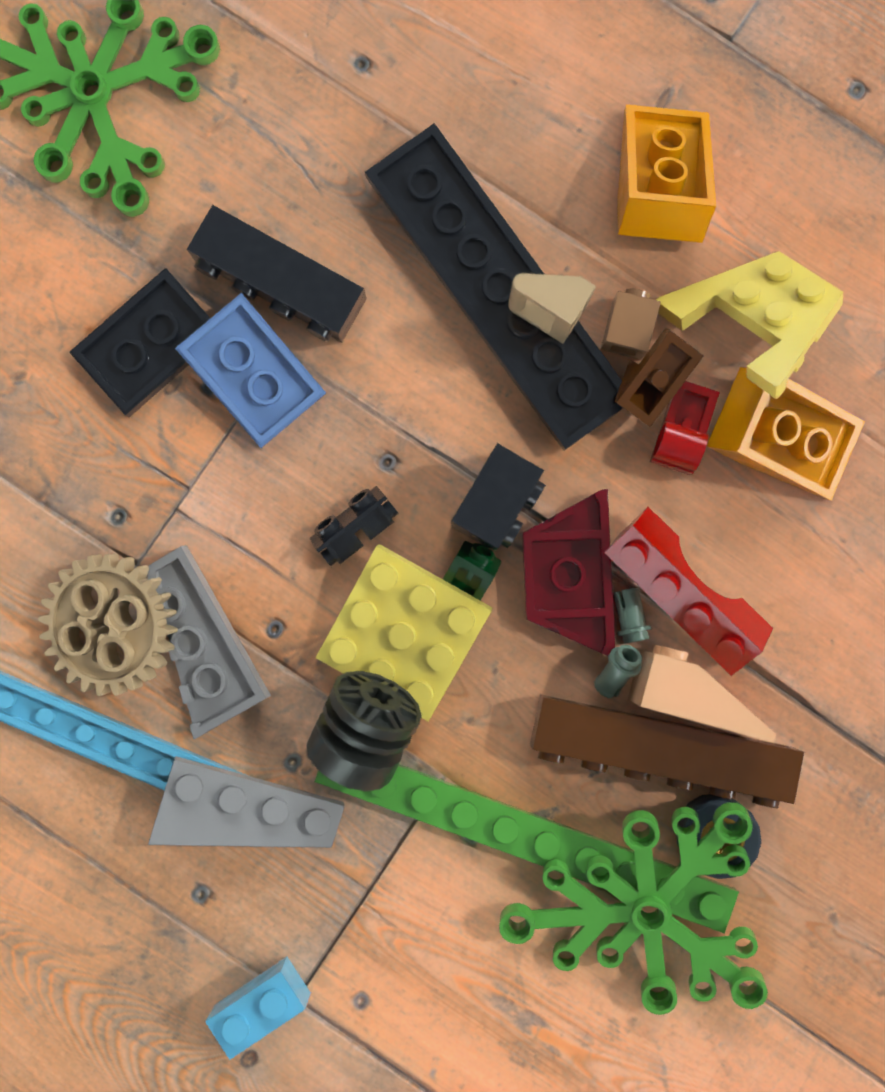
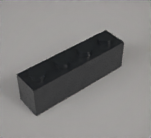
(276, 274)

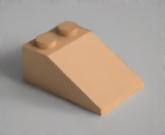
(689, 692)

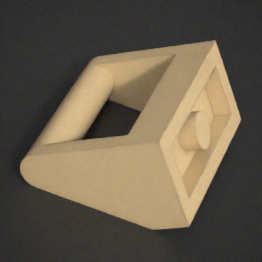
(550, 301)

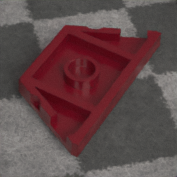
(571, 575)

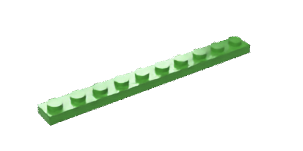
(534, 838)

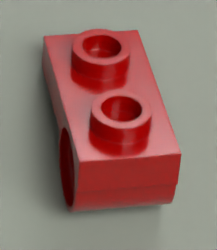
(685, 428)

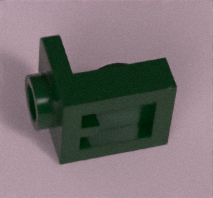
(473, 569)

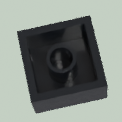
(497, 498)

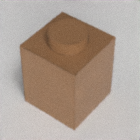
(631, 323)

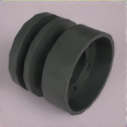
(363, 730)

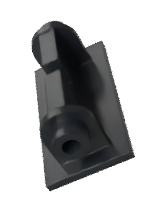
(338, 532)

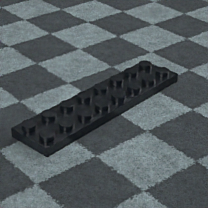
(476, 262)

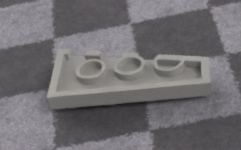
(209, 657)
(234, 809)

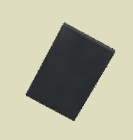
(135, 347)

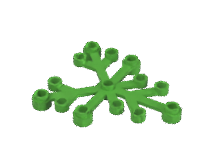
(113, 151)
(596, 915)

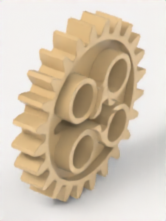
(107, 624)

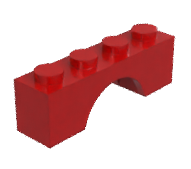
(720, 625)

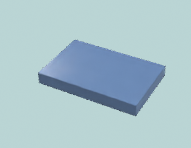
(250, 370)

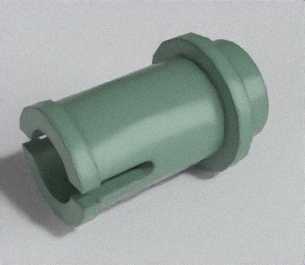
(631, 616)
(622, 664)

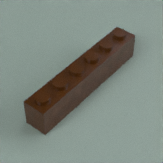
(667, 750)

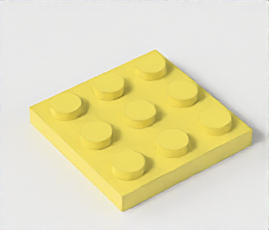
(405, 628)

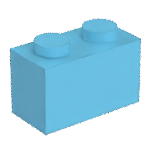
(258, 1008)

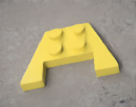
(771, 299)

